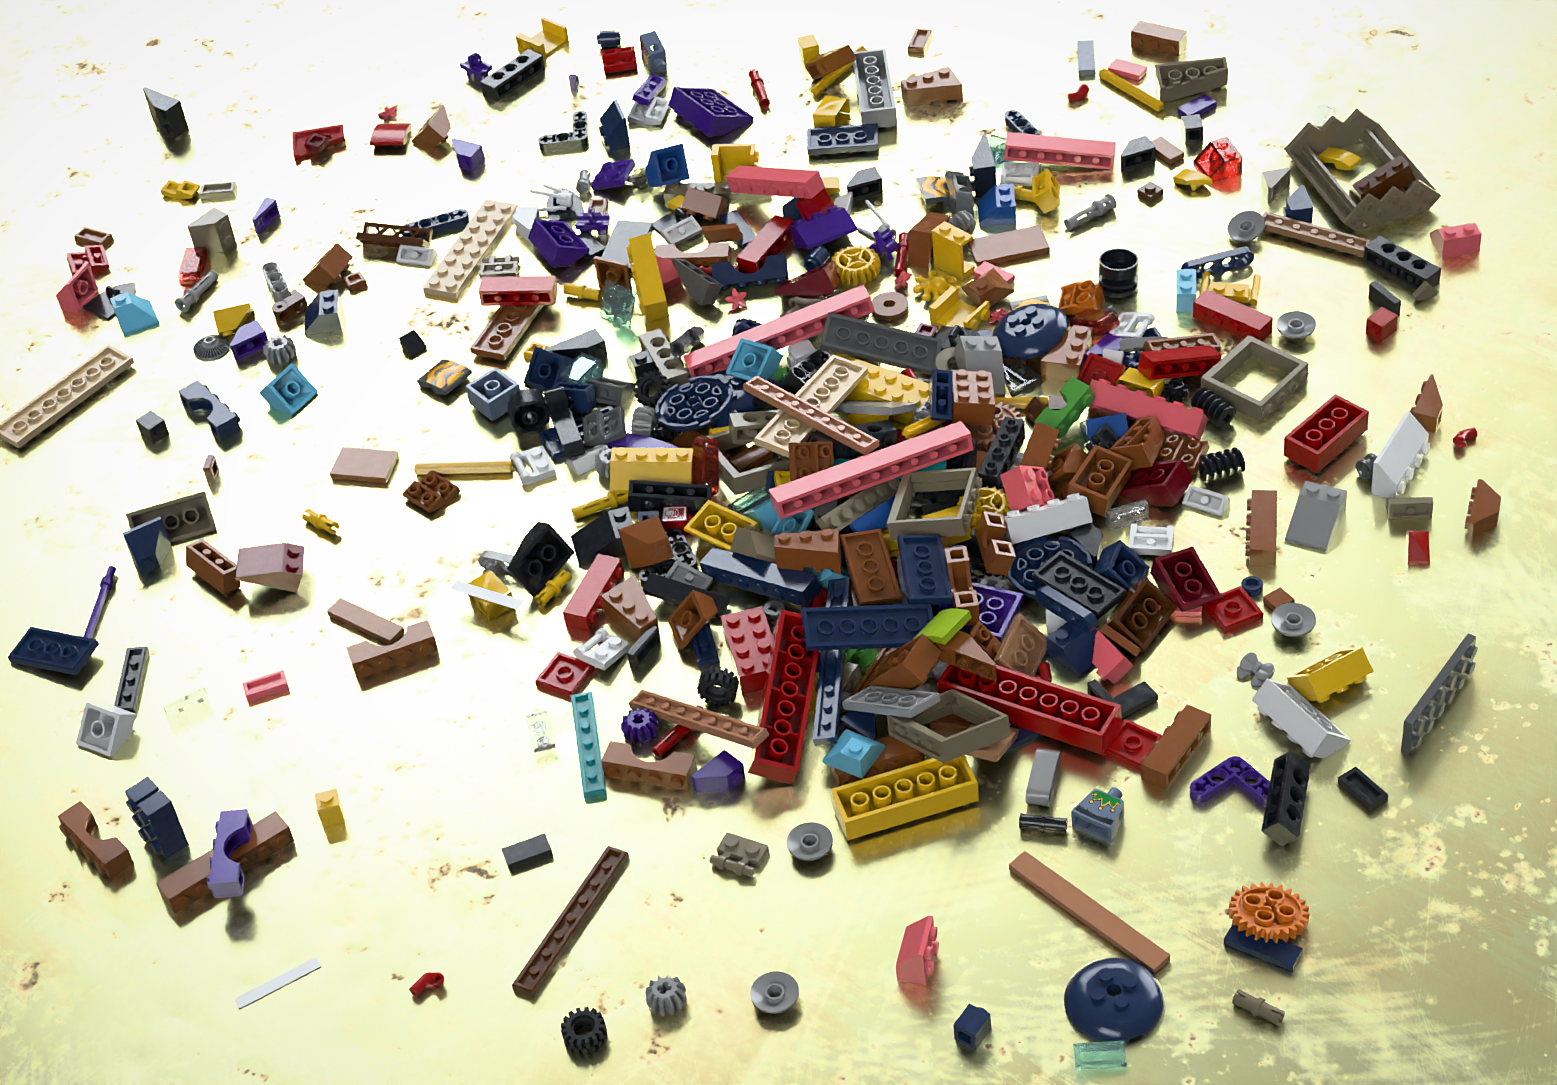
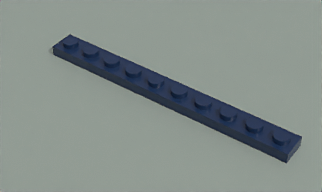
(831, 674)

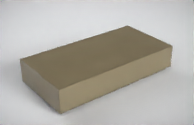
(218, 190)

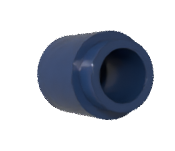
(609, 38)
(816, 258)

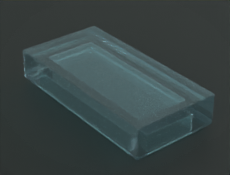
(749, 501)
(1099, 1055)

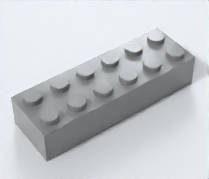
(874, 88)

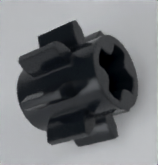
(1176, 390)
(663, 433)

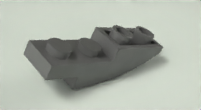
(960, 192)

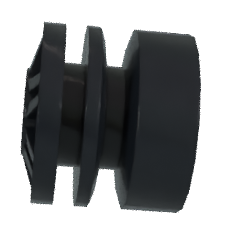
(1118, 272)

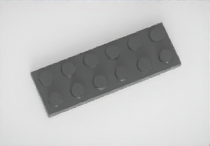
(880, 343)
(1439, 694)

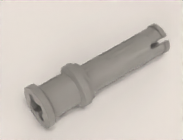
(1096, 209)
(192, 294)

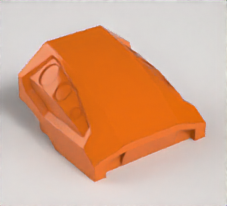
(1080, 297)

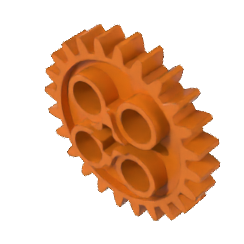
(1268, 912)

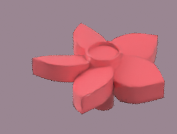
(388, 112)
(902, 280)
(736, 299)
(998, 315)

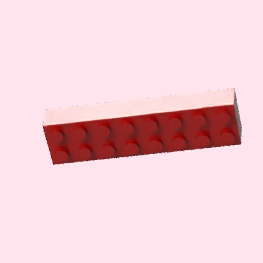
(784, 701)
(1040, 706)

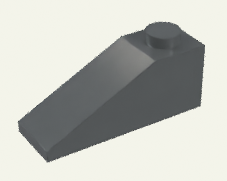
(697, 283)

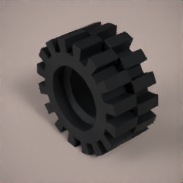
(645, 384)
(725, 693)
(588, 1041)

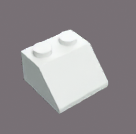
(104, 727)

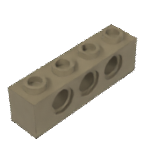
(663, 360)
(747, 425)

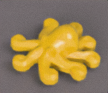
(933, 285)

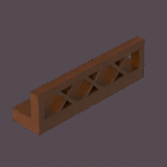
(394, 240)

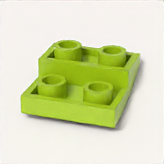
(945, 625)

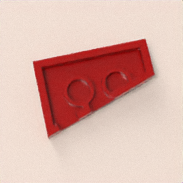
(299, 138)

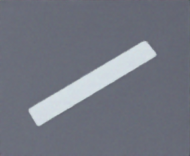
(487, 594)
(277, 982)

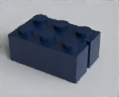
(156, 818)

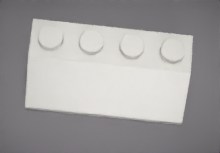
(1399, 458)
(1047, 519)
(1299, 719)

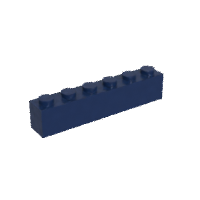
(760, 577)

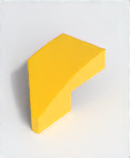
(1193, 178)

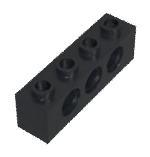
(512, 75)
(1400, 263)
(881, 430)
(1002, 452)
(656, 495)
(1286, 798)

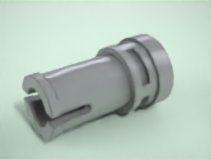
(583, 182)

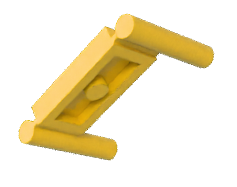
(1237, 292)

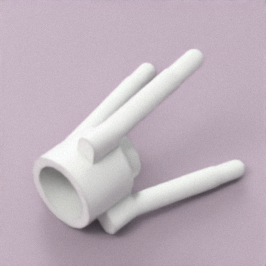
(563, 197)
(885, 225)

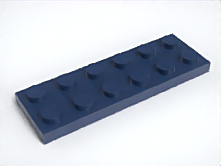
(863, 626)

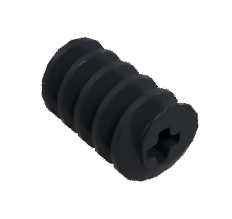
(1214, 407)
(1221, 462)

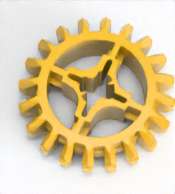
(857, 265)
(989, 501)

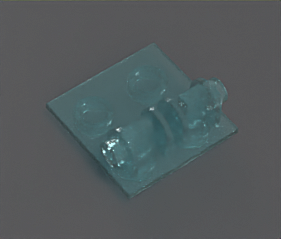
(617, 304)

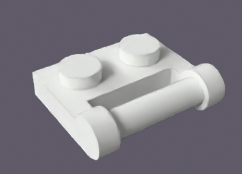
(1018, 172)
(1128, 323)
(538, 462)
(1151, 540)
(606, 653)

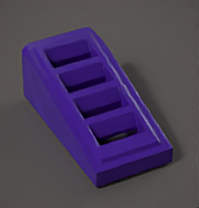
(265, 214)

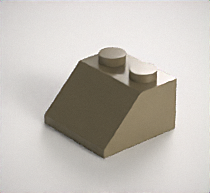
(212, 231)
(754, 544)

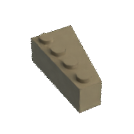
(1189, 77)

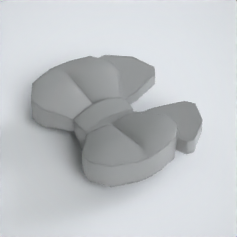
(1249, 664)

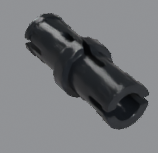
(1043, 823)

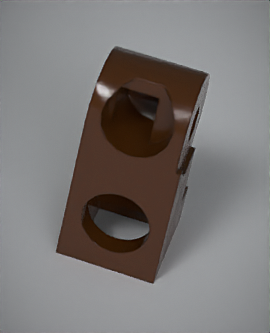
(289, 307)

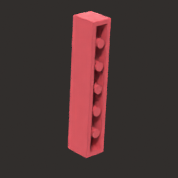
(1060, 150)
(775, 181)
(1138, 405)

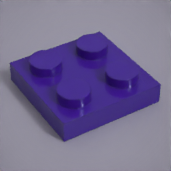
(613, 174)

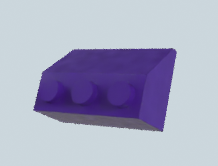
(822, 227)
(557, 242)

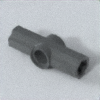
(687, 341)

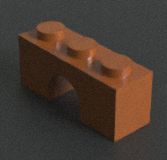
(995, 552)

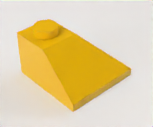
(231, 318)

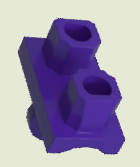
(476, 66)
(593, 220)
(885, 243)

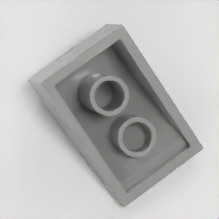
(982, 353)
(1316, 515)

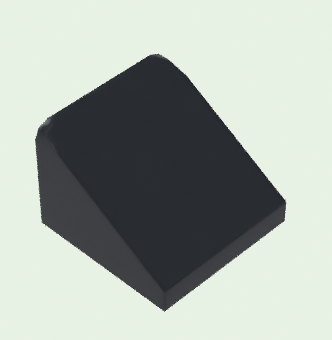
(412, 343)

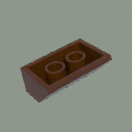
(1379, 182)
(1138, 613)

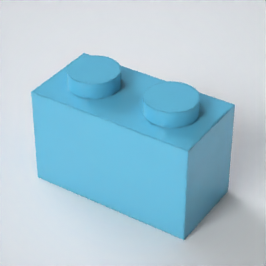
(1185, 289)

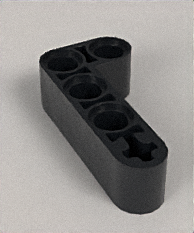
(803, 371)
(564, 422)

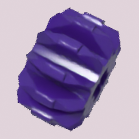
(639, 726)

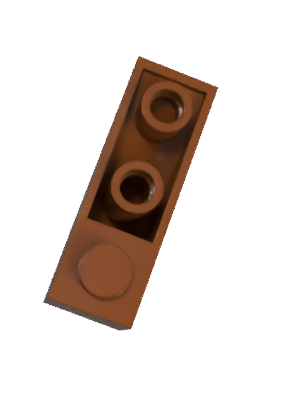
(830, 61)
(1428, 405)
(968, 655)

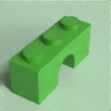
(1078, 398)

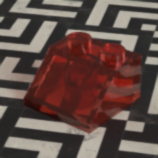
(1219, 160)

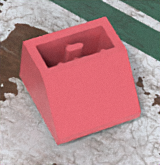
(1026, 487)
(917, 951)

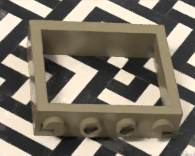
(1236, 357)
(746, 480)
(934, 481)
(990, 727)

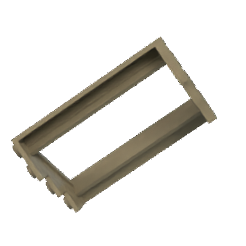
(1355, 130)

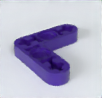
(1230, 776)

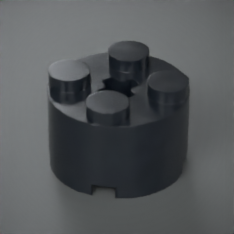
(528, 411)

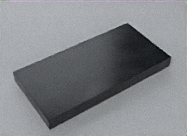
(1079, 584)

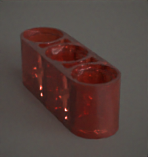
(192, 266)
(1101, 321)
(709, 456)

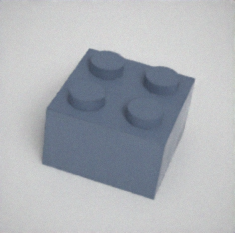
(491, 393)

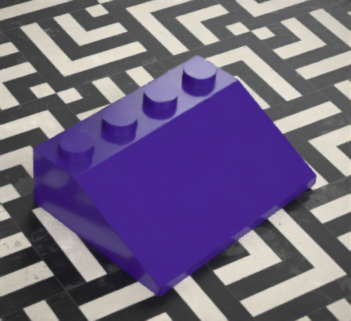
(708, 110)
(996, 609)

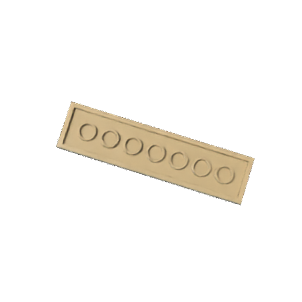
(470, 248)
(825, 391)
(64, 395)

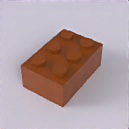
(973, 397)
(1101, 478)
(907, 665)

